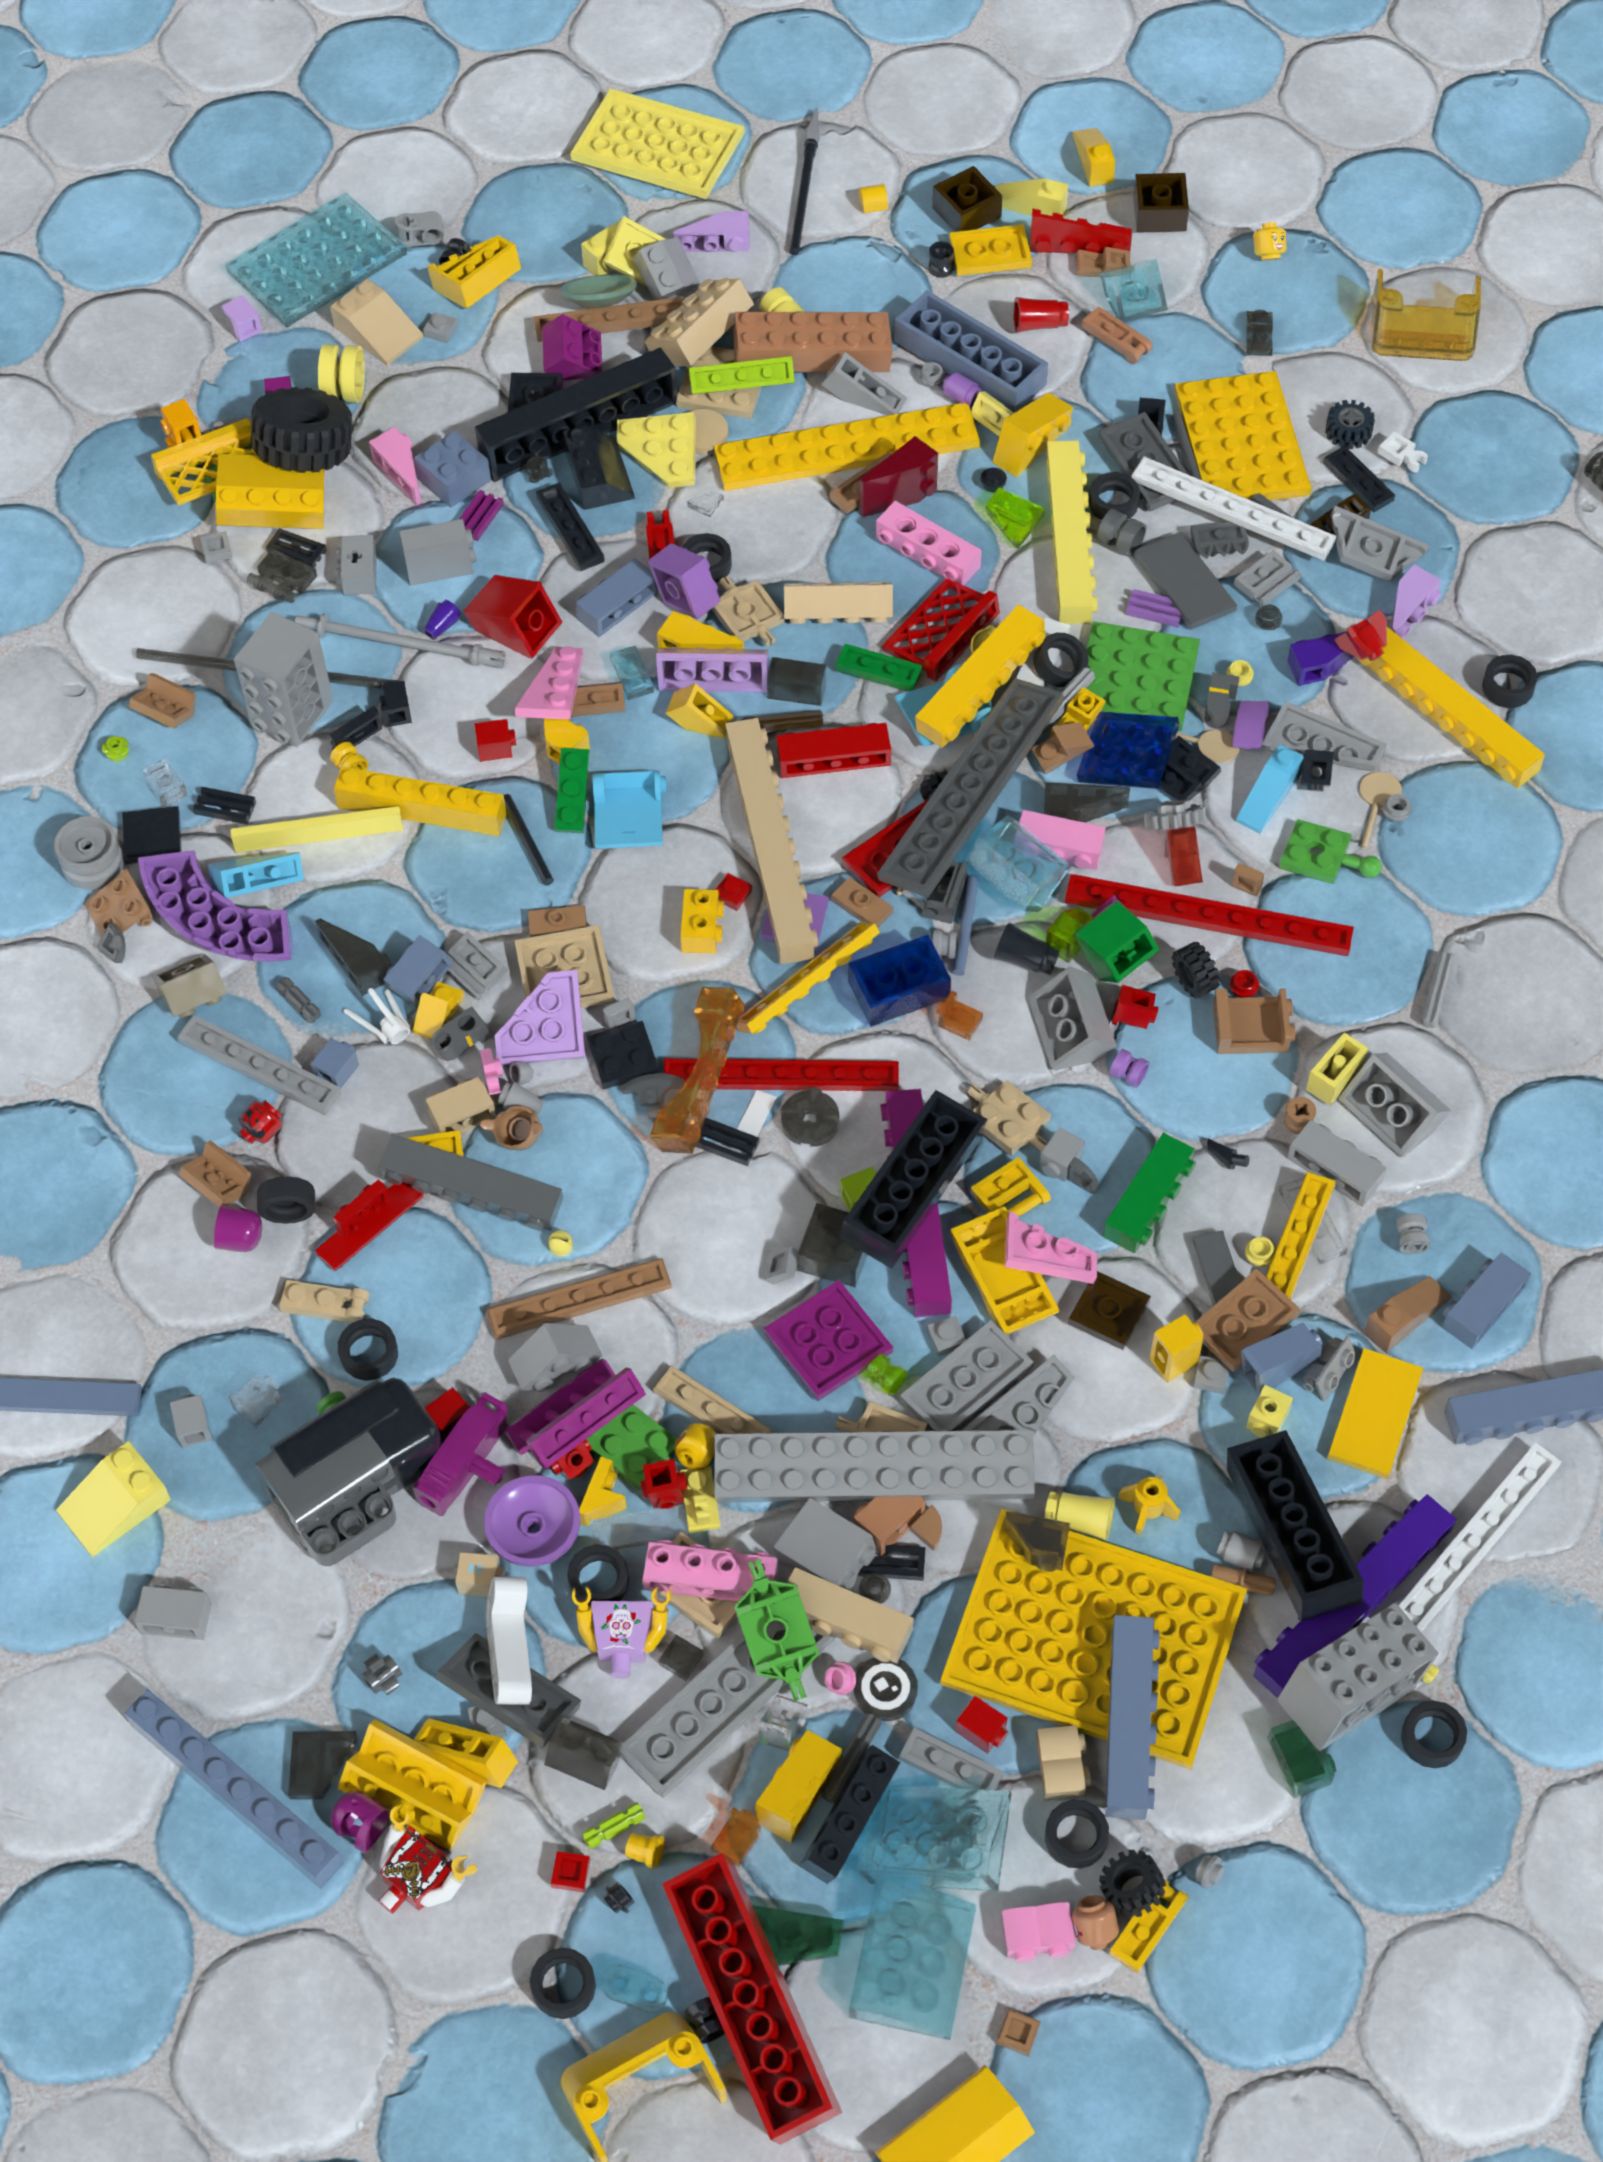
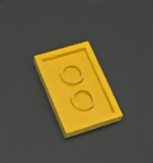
(990, 250)

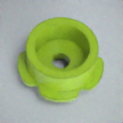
(116, 753)

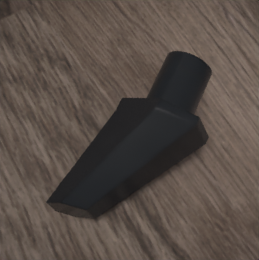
(1227, 1155)

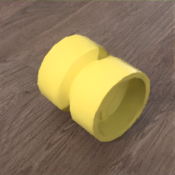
(778, 301)

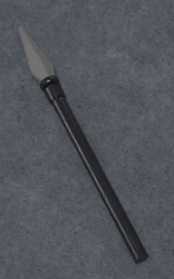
(810, 148)

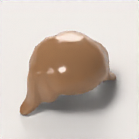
(515, 1128)

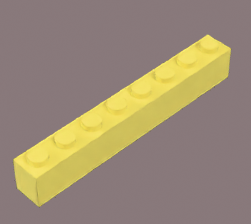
(1069, 532)

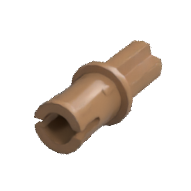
(1253, 1582)

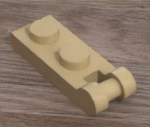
(323, 1301)

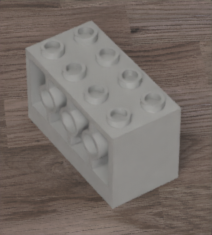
(284, 679)
(1357, 1676)

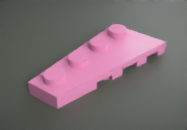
(554, 687)

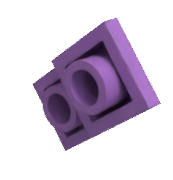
(1250, 724)

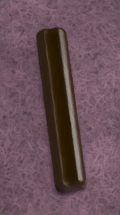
(790, 720)

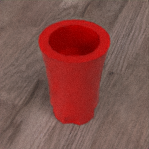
(1039, 314)

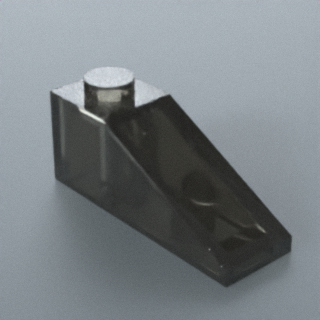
(1084, 801)
(356, 956)

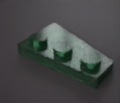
(800, 1936)

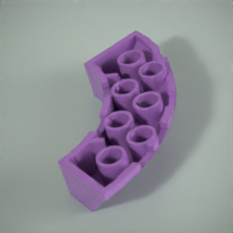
(209, 918)

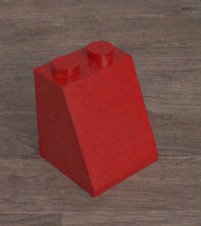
(514, 614)

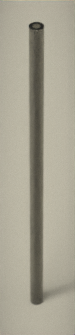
(228, 664)

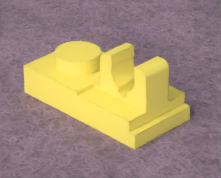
(990, 412)
(700, 1500)

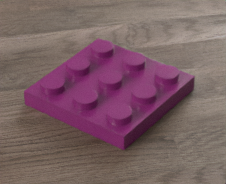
(827, 1340)

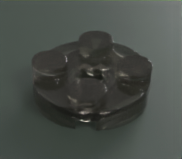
(810, 1102)

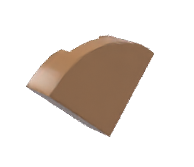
(928, 1527)

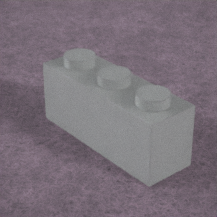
(1329, 1156)

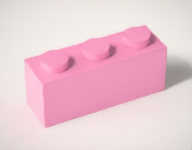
(1072, 840)

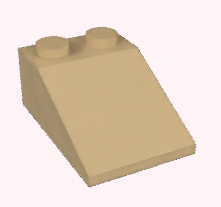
(375, 322)

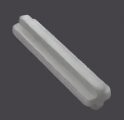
(1082, 679)
(1437, 989)

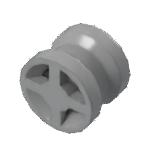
(945, 943)

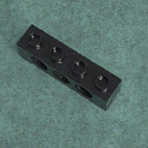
(849, 1814)

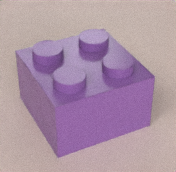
(684, 580)

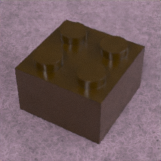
(967, 200)
(1161, 202)

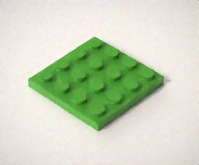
(1141, 670)

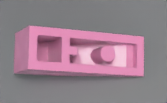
(394, 456)

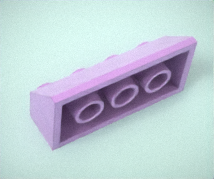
(713, 669)

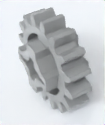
(1174, 815)

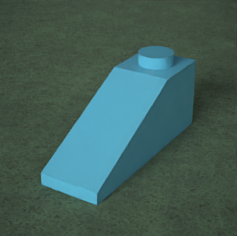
(1271, 788)
(255, 873)

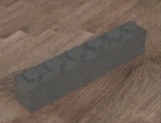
(471, 1183)

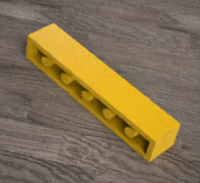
(980, 676)
(421, 800)

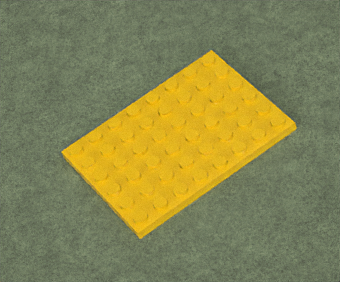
(1047, 1637)

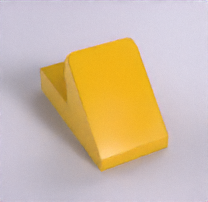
(437, 1009)
(599, 1498)

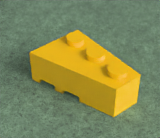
(477, 272)
(1028, 430)
(797, 1785)

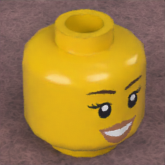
(1270, 241)

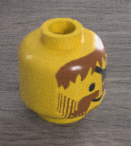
(695, 1446)

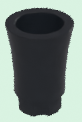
(1026, 950)

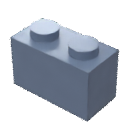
(417, 970)

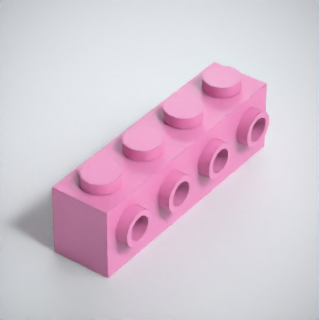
(702, 1571)

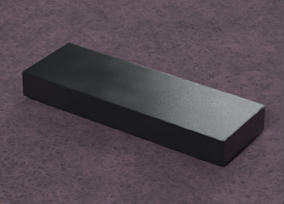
(1359, 478)

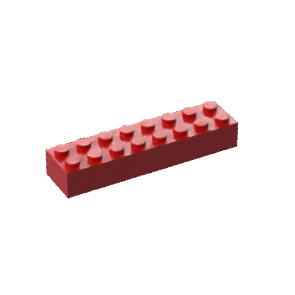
(751, 1999)

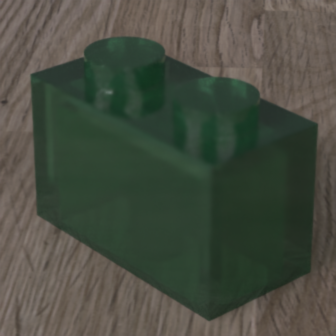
(1300, 1760)

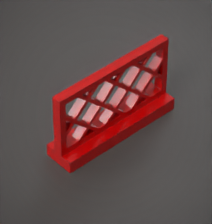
(958, 635)

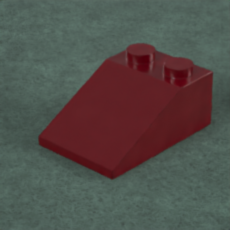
(901, 477)

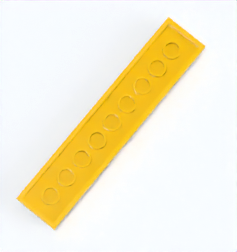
(842, 446)

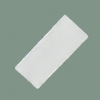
(756, 1113)

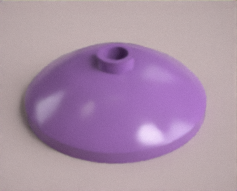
(530, 1503)

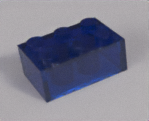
(899, 980)

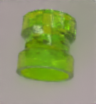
(885, 1374)

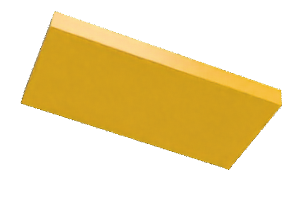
(1375, 1413)

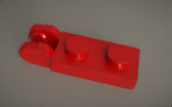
(658, 535)

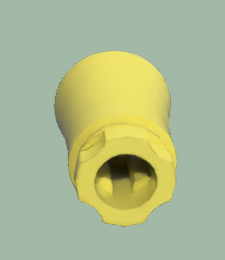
(1084, 1513)

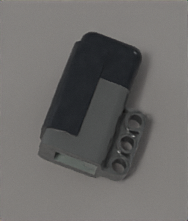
(349, 1466)

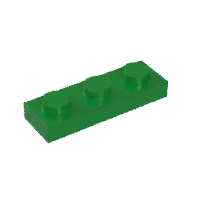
(878, 667)
(572, 790)

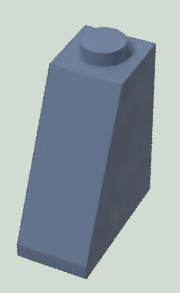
(1280, 1356)

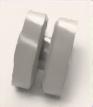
(89, 852)

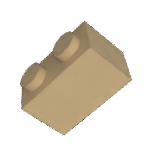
(461, 1106)

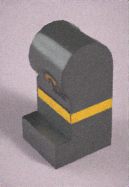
(1218, 706)
(460, 1034)

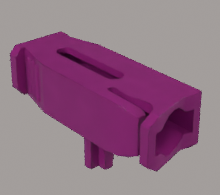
(463, 1456)

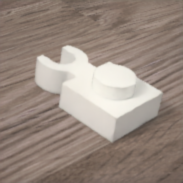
(1400, 450)

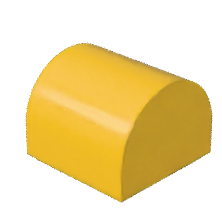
(873, 198)

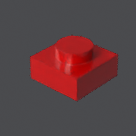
(733, 891)
(570, 1871)

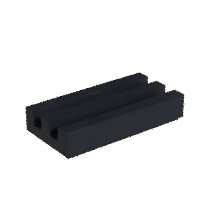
(294, 550)
(358, 728)
(226, 801)
(728, 1137)
(893, 1573)

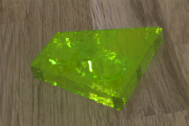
(1013, 515)

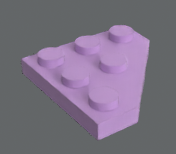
(545, 1023)

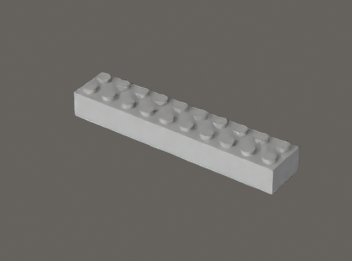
(874, 1465)

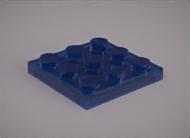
(1128, 750)

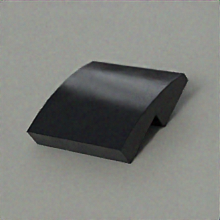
(1187, 771)

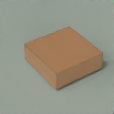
(1248, 879)
(1018, 2032)

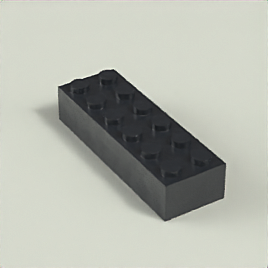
(913, 1179)
(1294, 1526)

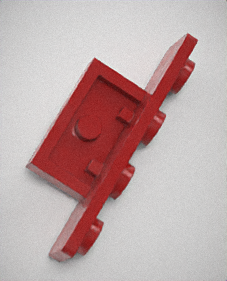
(365, 1219)

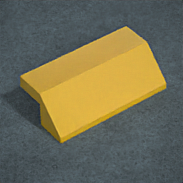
(408, 1773)
(967, 2125)

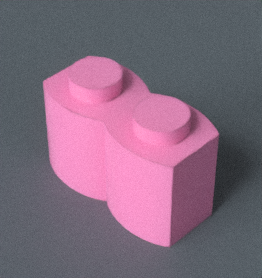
(1038, 1931)

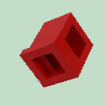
(1134, 1007)

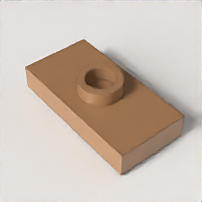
(861, 903)
(556, 920)

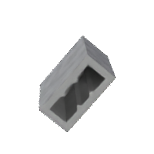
(437, 552)
(825, 1545)

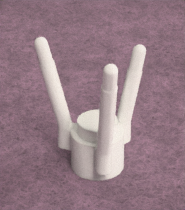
(393, 1026)

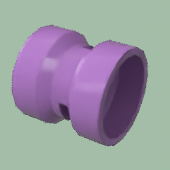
(1129, 1068)

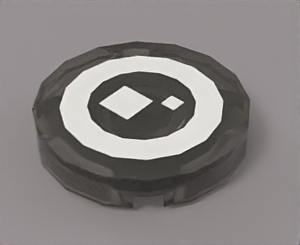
(885, 1689)

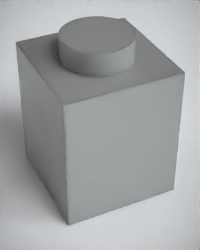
(1060, 1153)
(191, 1420)

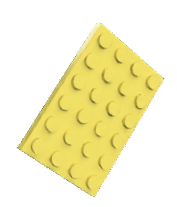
(658, 143)

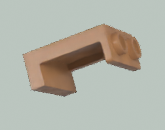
(1252, 1023)

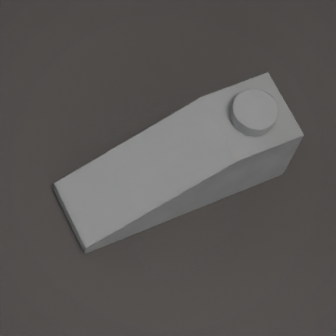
(862, 387)

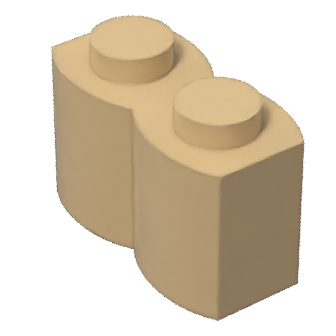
(1061, 1762)

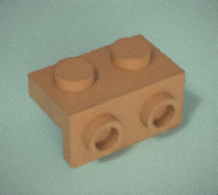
(164, 701)
(217, 1175)

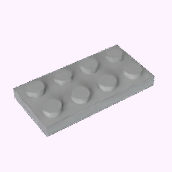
(967, 1379)

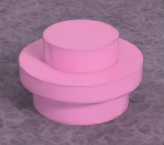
(840, 1678)

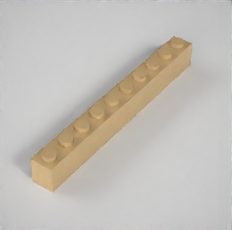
(770, 842)

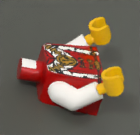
(417, 1868)

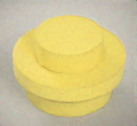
(1242, 669)
(1260, 1251)

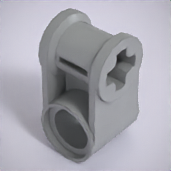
(422, 228)

